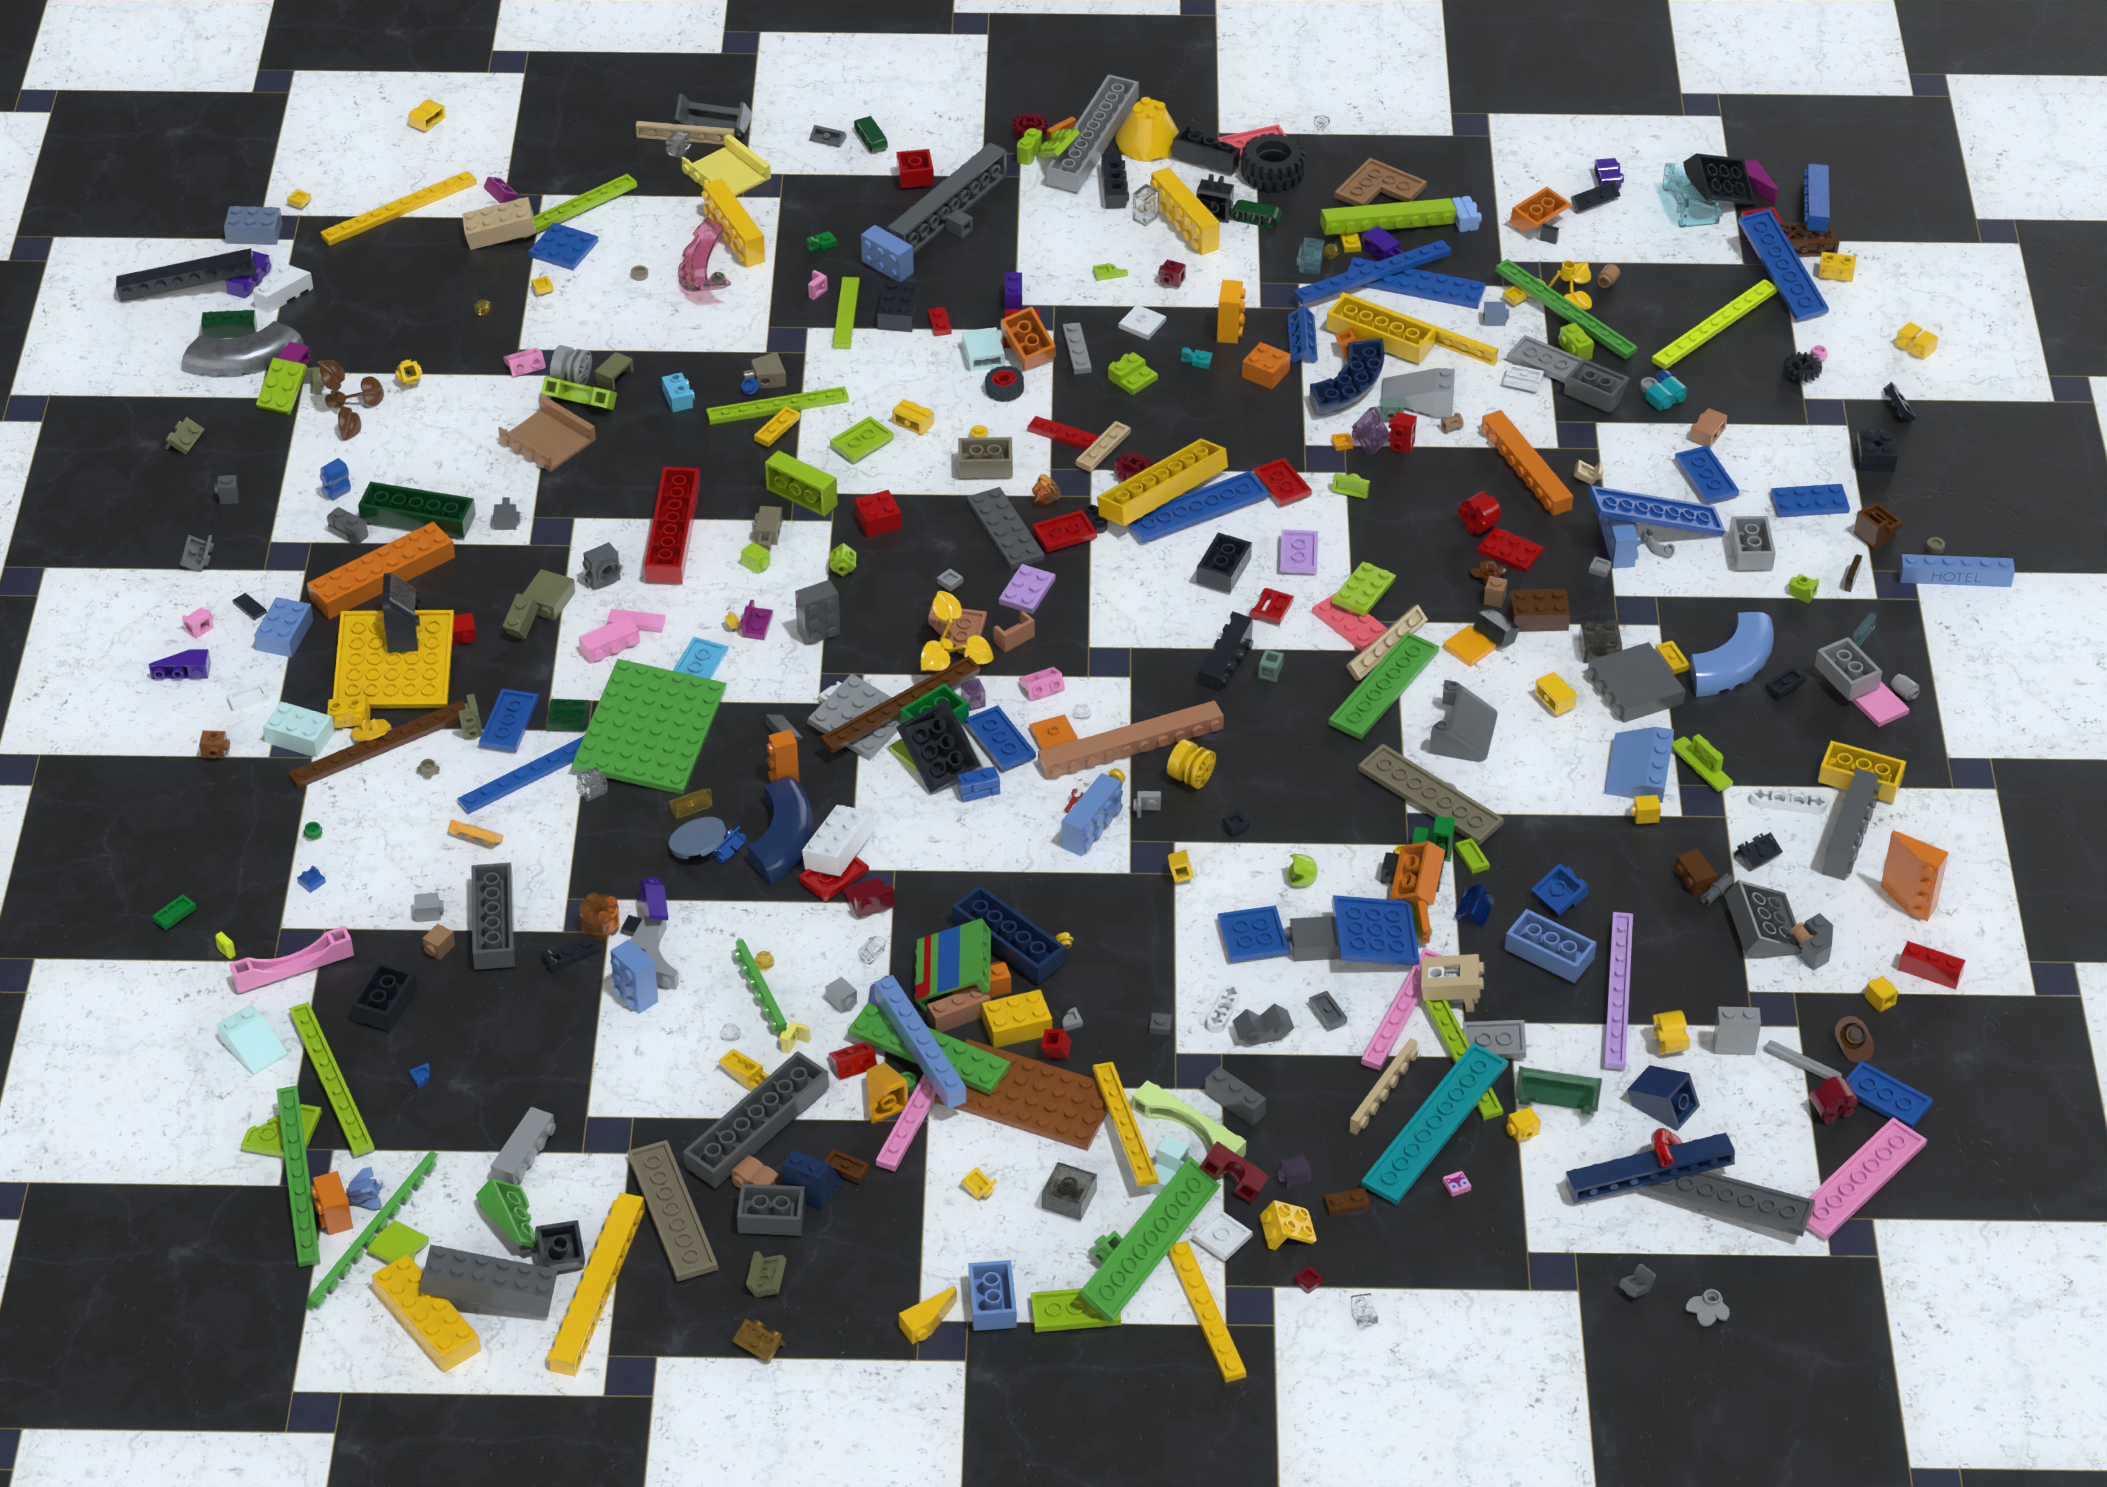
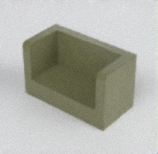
(611, 369)

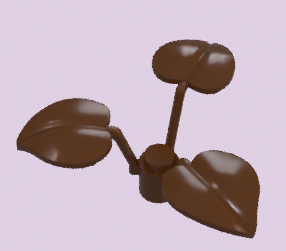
(372, 391)

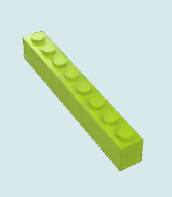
(1388, 216)

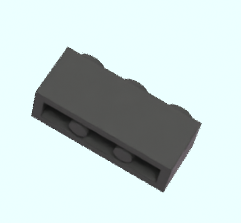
(1235, 1096)

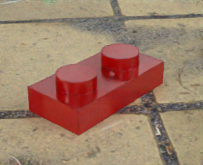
(939, 321)

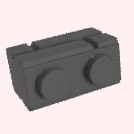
(347, 526)

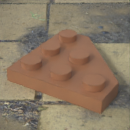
(968, 625)

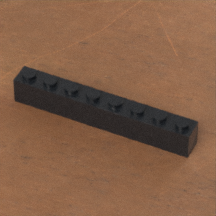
(185, 274)

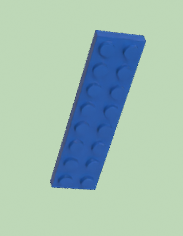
(1783, 265)
(1427, 285)
(1199, 506)
(1656, 511)

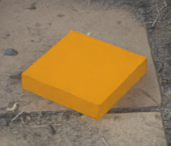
(1469, 646)

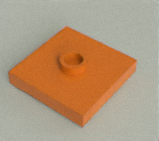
(1053, 732)

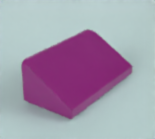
(499, 189)

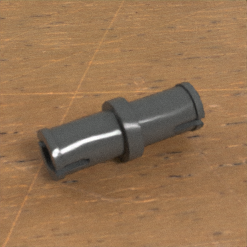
(1717, 889)

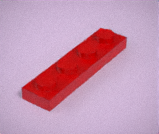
(1061, 433)

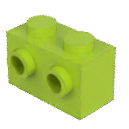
(1576, 342)

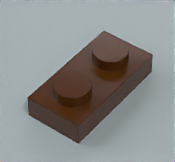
(847, 1166)
(1347, 1202)

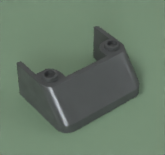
(713, 116)

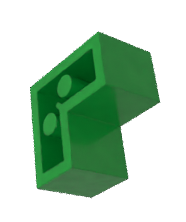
(1441, 835)

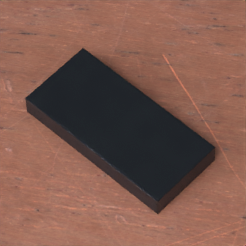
(249, 606)

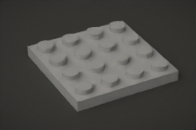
(847, 702)

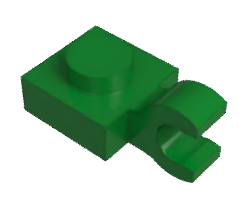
(823, 241)

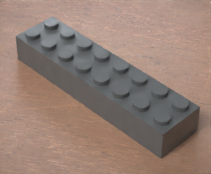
(756, 1119)

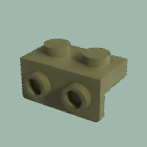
(185, 435)
(765, 1274)

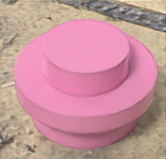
(1820, 352)

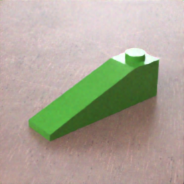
(508, 1208)

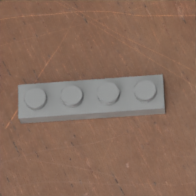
(1077, 348)

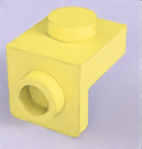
(793, 1033)

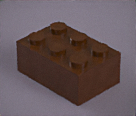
(1540, 610)

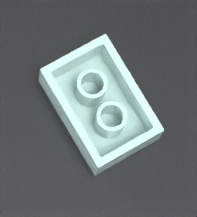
(298, 729)

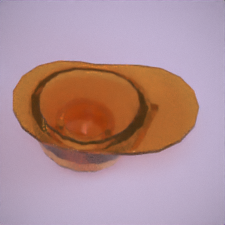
(1045, 490)

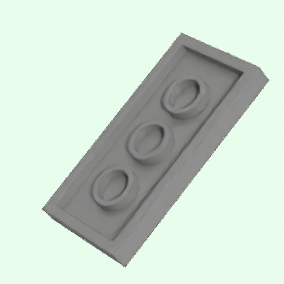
(1543, 357)

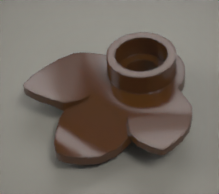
(1486, 569)

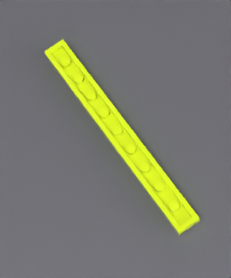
(1714, 324)

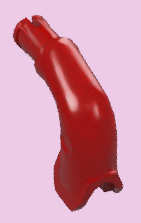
(1661, 1141)

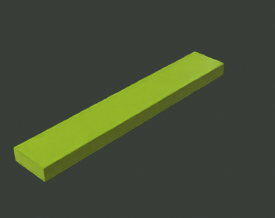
(846, 313)

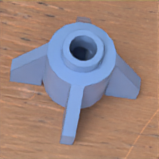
(364, 1189)

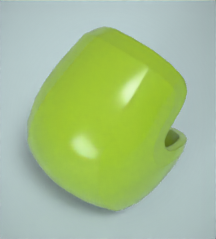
(1304, 870)

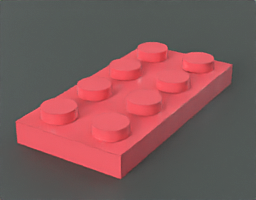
(1352, 626)

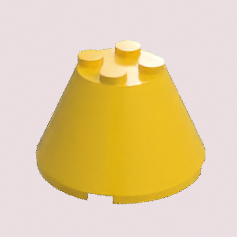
(1147, 132)

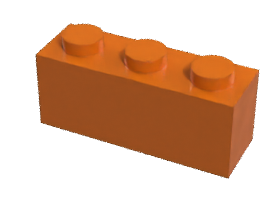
(783, 756)

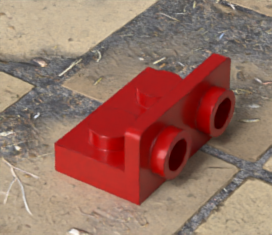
(853, 1059)

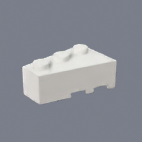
(280, 286)

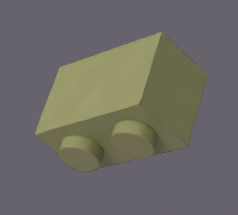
(521, 616)

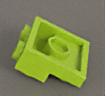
(1131, 373)

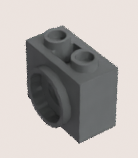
(601, 566)

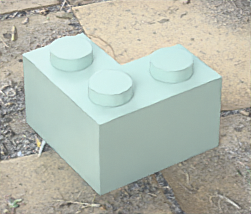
(1170, 1157)

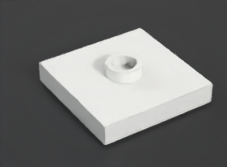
(1142, 322)
(1222, 1235)

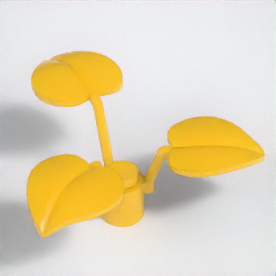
(1578, 274)
(936, 654)

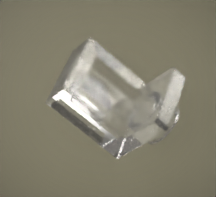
(1363, 1310)

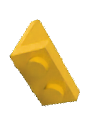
(1284, 1222)

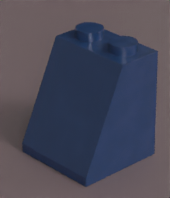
(1664, 1095)
(816, 1176)

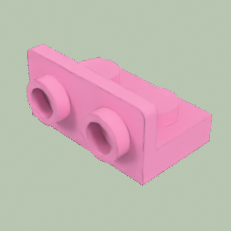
(525, 361)
(1043, 683)

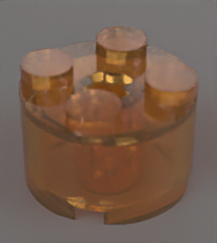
(599, 915)

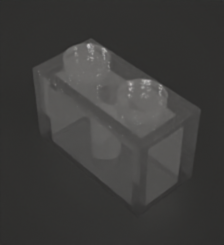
(1145, 205)

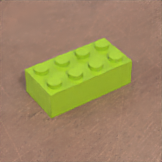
(801, 483)

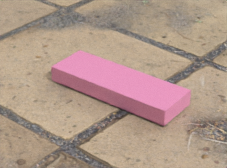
(642, 620)

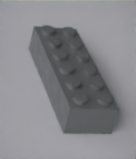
(1851, 825)
(493, 916)
(488, 1280)

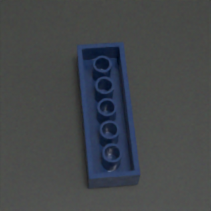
(1012, 934)

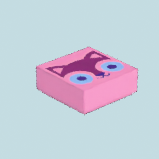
(1456, 1183)

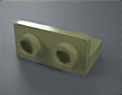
(470, 719)

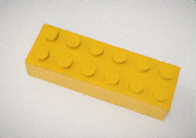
(1186, 211)
(737, 225)
(1368, 322)
(426, 1316)

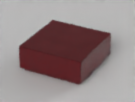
(1308, 1279)

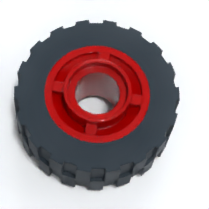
(1004, 383)

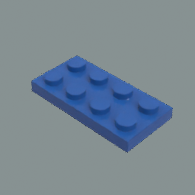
(1706, 474)
(1809, 500)
(508, 720)
(1000, 738)
(1888, 1095)

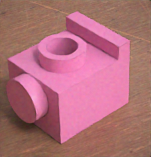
(198, 622)

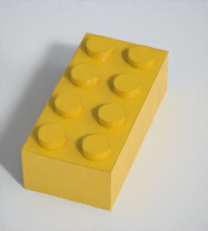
(1843, 760)

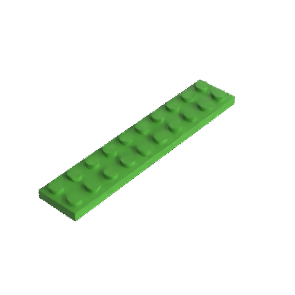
(1149, 1240)

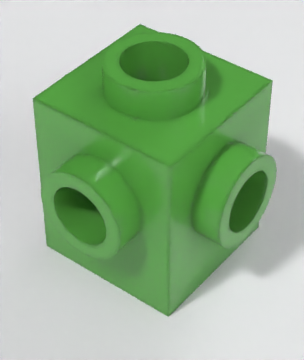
(1105, 1246)

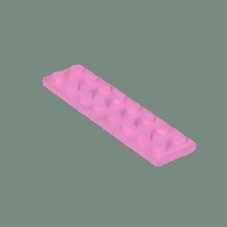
(1863, 1176)

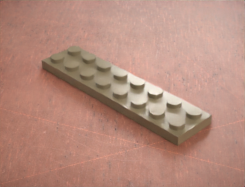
(1430, 793)
(672, 1210)

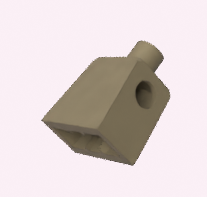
(767, 371)

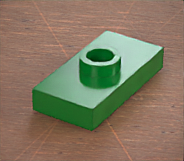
(174, 912)

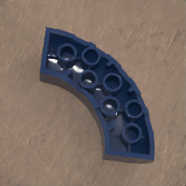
(1353, 381)
(788, 833)

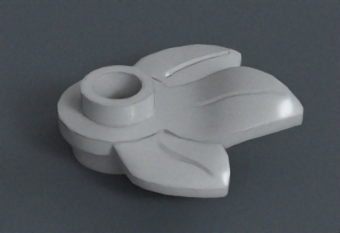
(1708, 1310)

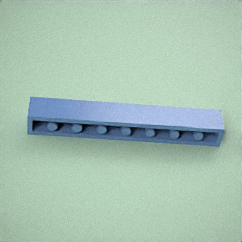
(920, 1042)

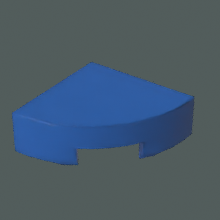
(420, 1075)

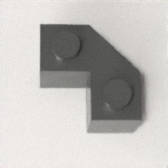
(1818, 948)
(1263, 1028)

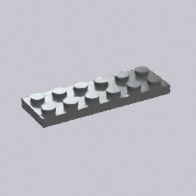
(1005, 528)

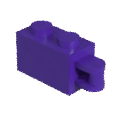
(1380, 244)

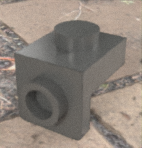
(1639, 1282)

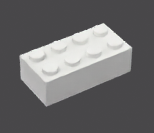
(838, 840)

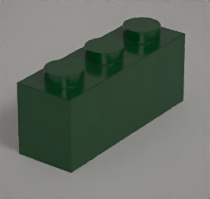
(228, 324)

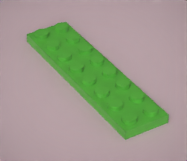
(1383, 685)
(972, 1064)

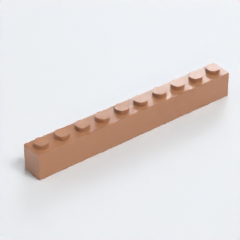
(1130, 740)

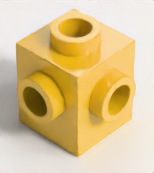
(414, 369)

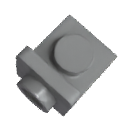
(1147, 801)

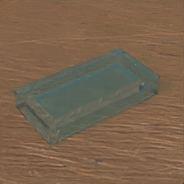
(1864, 629)

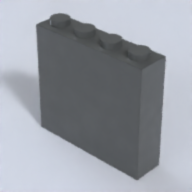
(1636, 682)

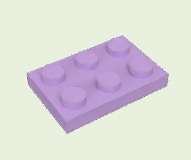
(1299, 551)
(1027, 589)

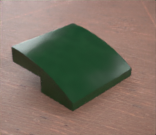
(568, 715)

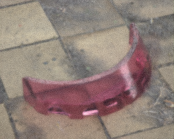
(693, 269)

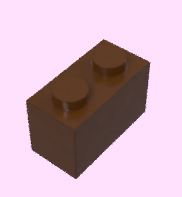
(1695, 871)

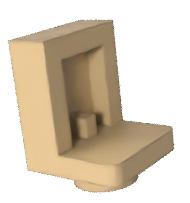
(1587, 472)

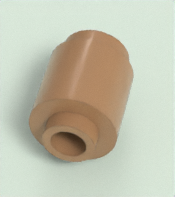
(1608, 275)

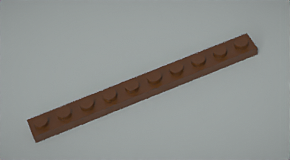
(891, 708)
(369, 749)

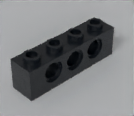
(1114, 181)

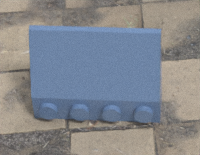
(1640, 762)

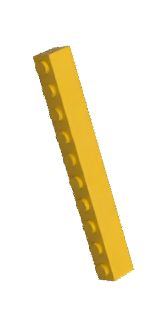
(596, 1284)

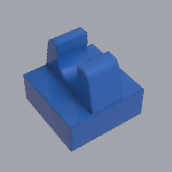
(311, 879)

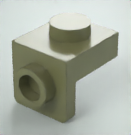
(313, 376)

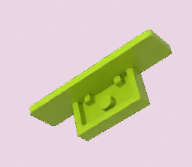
(1703, 760)

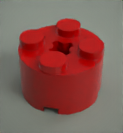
(1480, 512)

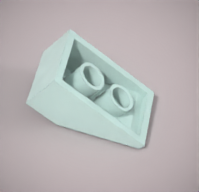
(251, 1039)

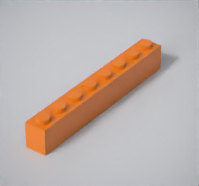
(1527, 462)

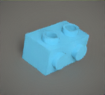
(677, 392)

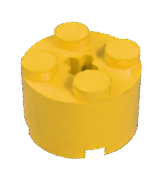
(1671, 1032)

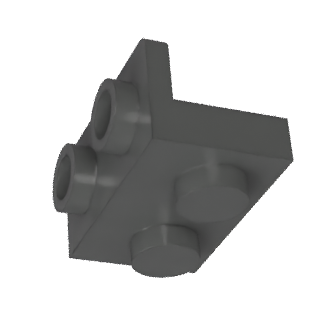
(196, 552)

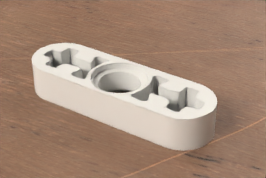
(1223, 1015)

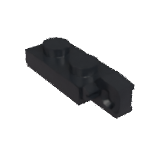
(1899, 402)

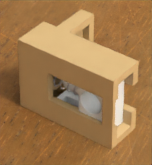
(1452, 978)

